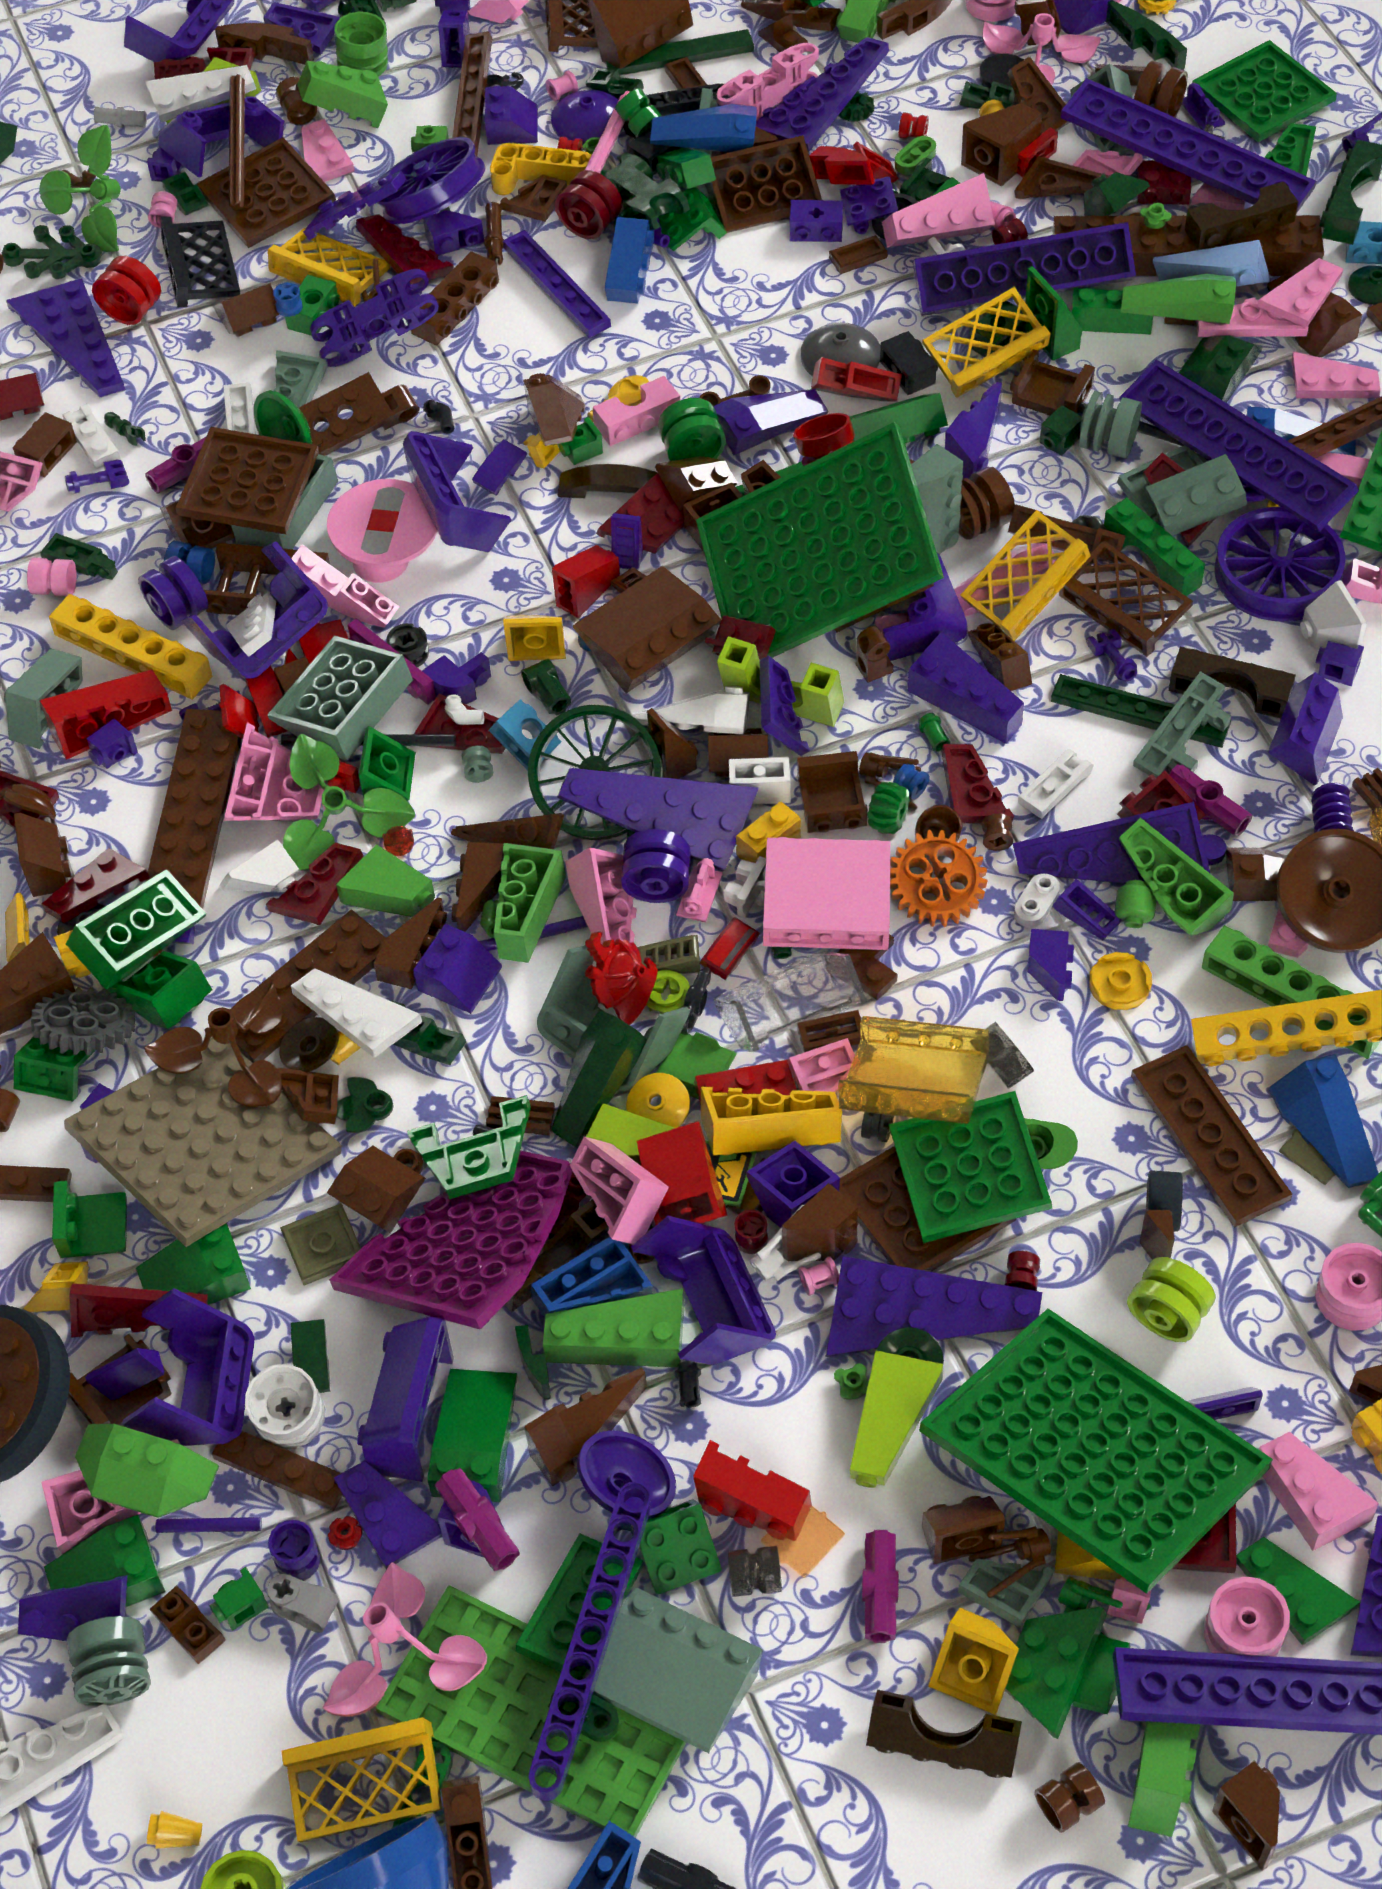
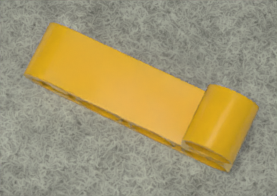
(530, 162)

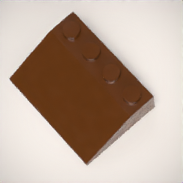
(636, 27)
(760, 182)
(647, 627)

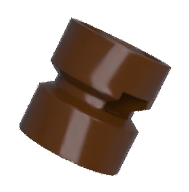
(290, 100)
(1063, 1808)

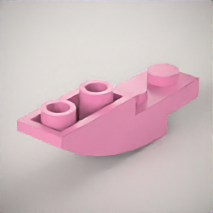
(344, 594)

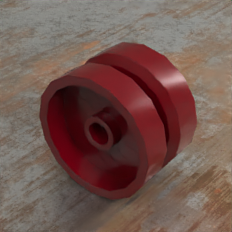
(588, 204)

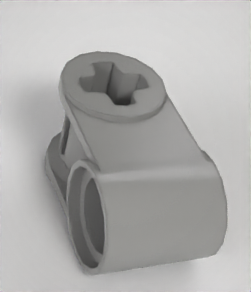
(307, 1605)

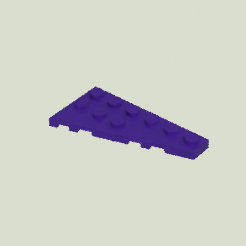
(820, 99)
(71, 329)
(698, 811)
(1097, 853)
(886, 1297)

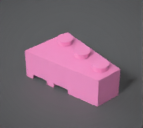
(620, 1188)
(1314, 1492)

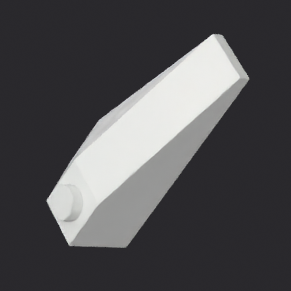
(716, 711)

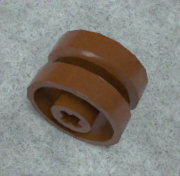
(1162, 88)

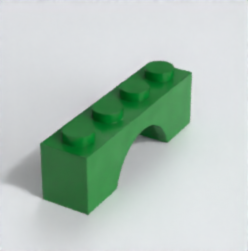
(1171, 558)

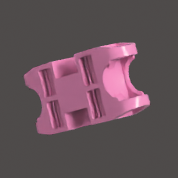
(769, 87)

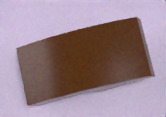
(187, 1624)

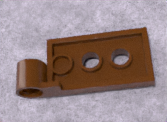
(369, 408)

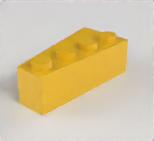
(768, 1119)

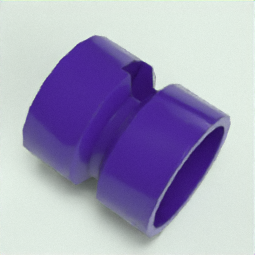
(294, 1549)

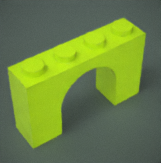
(816, 697)

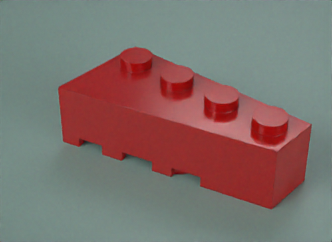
(82, 712)

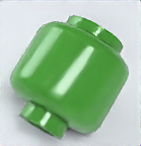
(1135, 904)

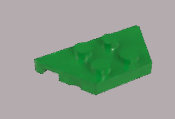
(1052, 1663)

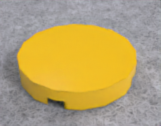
(1120, 981)

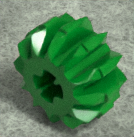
(888, 807)

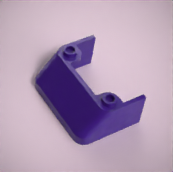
(156, 46)
(190, 131)
(432, 466)
(297, 611)
(928, 617)
(716, 1287)
(216, 1374)
(403, 1395)

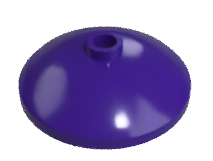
(583, 114)
(620, 1457)

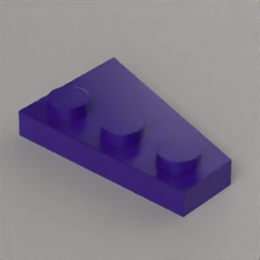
(776, 706)

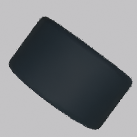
(1165, 1193)

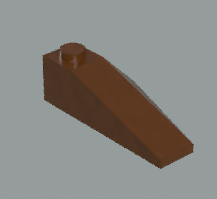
(1331, 327)
(553, 408)
(1253, 873)
(562, 1431)

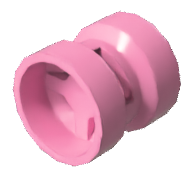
(162, 205)

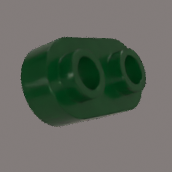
(597, 1710)

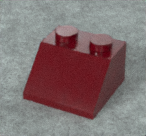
(20, 394)

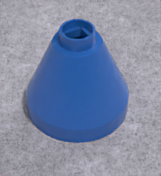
(399, 1858)

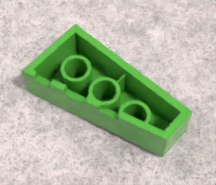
(526, 898)

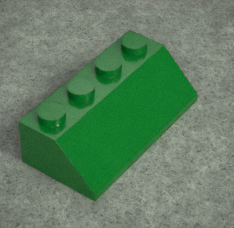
(913, 415)

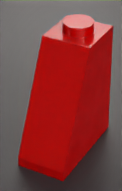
(584, 579)

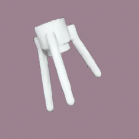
(769, 1260)

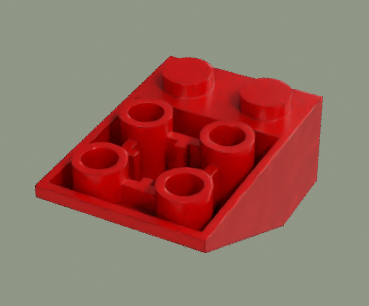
(685, 1166)

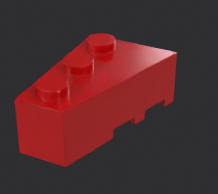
(749, 1496)

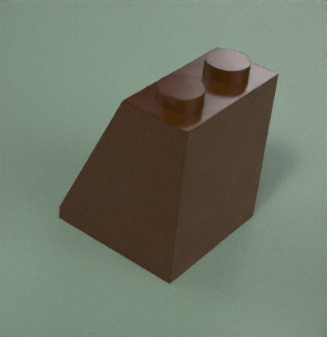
(995, 140)

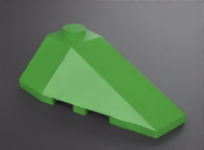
(1190, 298)
(1178, 883)

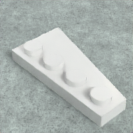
(194, 91)

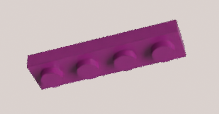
(421, 686)

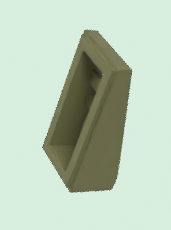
(677, 946)

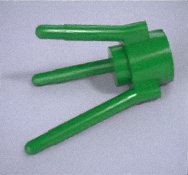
(1080, 1595)

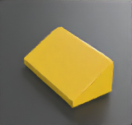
(16, 926)

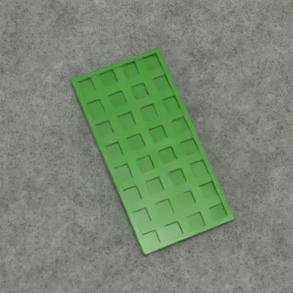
(503, 1713)

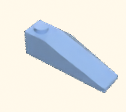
(1240, 260)

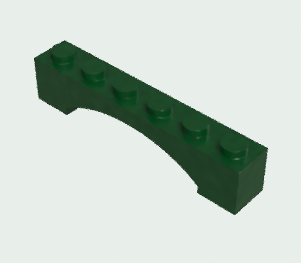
(1341, 214)

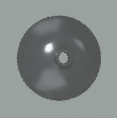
(840, 343)

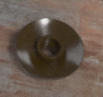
(308, 1044)

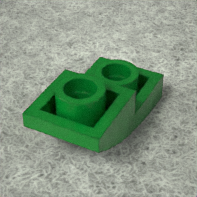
(1098, 1683)

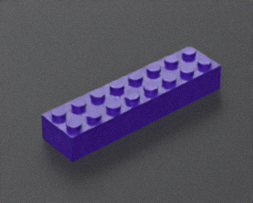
(1064, 260)

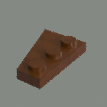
(1036, 92)

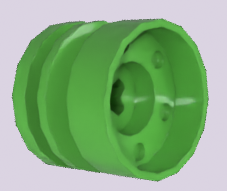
(361, 42)

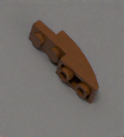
(909, 16)
(265, 40)

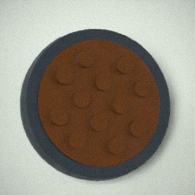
(31, 1387)

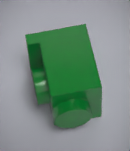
(585, 444)
(238, 1601)

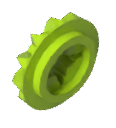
(678, 987)

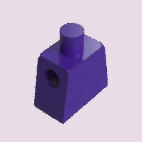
(452, 31)

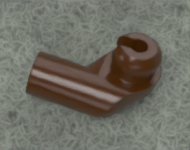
(81, 182)

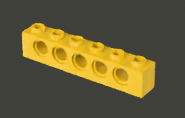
(130, 645)
(1275, 1018)

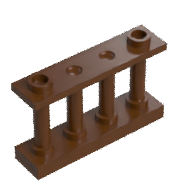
(243, 559)

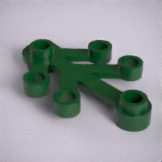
(83, 254)

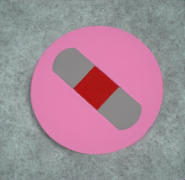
(380, 528)

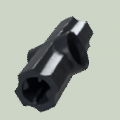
(667, 1873)

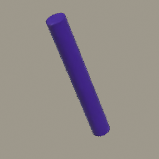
(185, 1525)

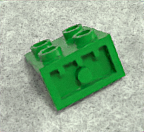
(684, 226)
(47, 1070)
(88, 1222)
(678, 1547)

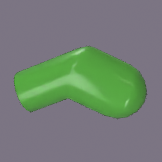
(488, 917)

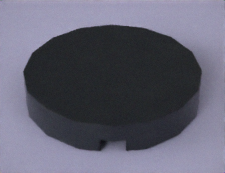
(996, 69)

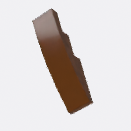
(803, 14)

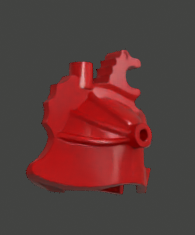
(620, 976)

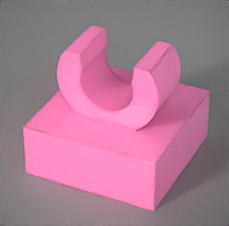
(1133, 1600)

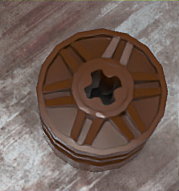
(984, 503)

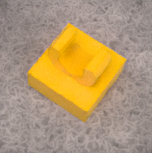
(541, 454)

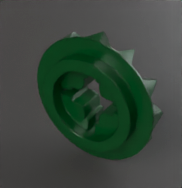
(858, 112)

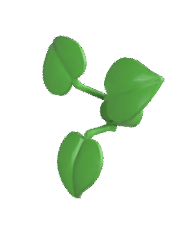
(55, 189)
(313, 764)

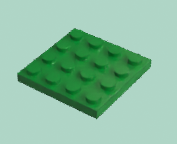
(1265, 90)
(970, 1172)

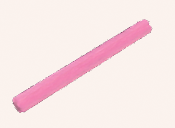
(606, 141)

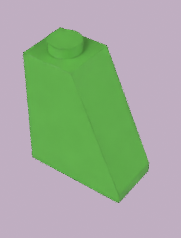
(385, 885)

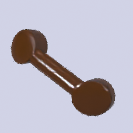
(757, 386)

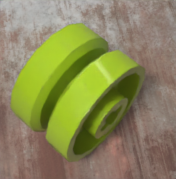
(1171, 1299)
(243, 1871)

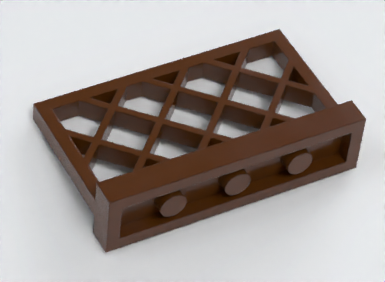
(558, 26)
(1112, 617)

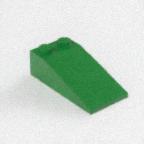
(134, 928)
(474, 1428)

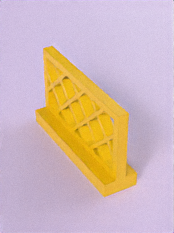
(296, 267)
(993, 363)
(1043, 590)
(356, 1747)

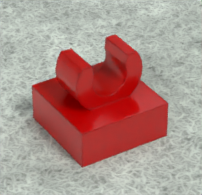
(346, 778)

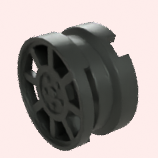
(409, 642)
(876, 1125)

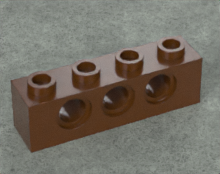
(458, 296)

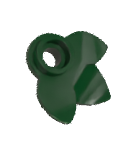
(358, 1106)

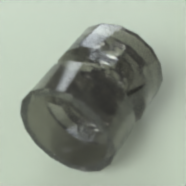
(754, 1571)

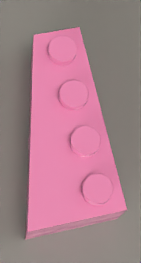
(75, 1512)

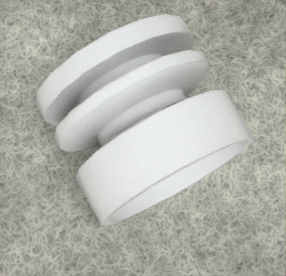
(271, 1394)

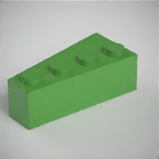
(618, 1332)
(1162, 1775)

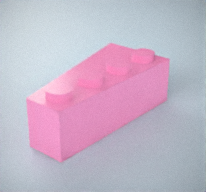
(949, 214)

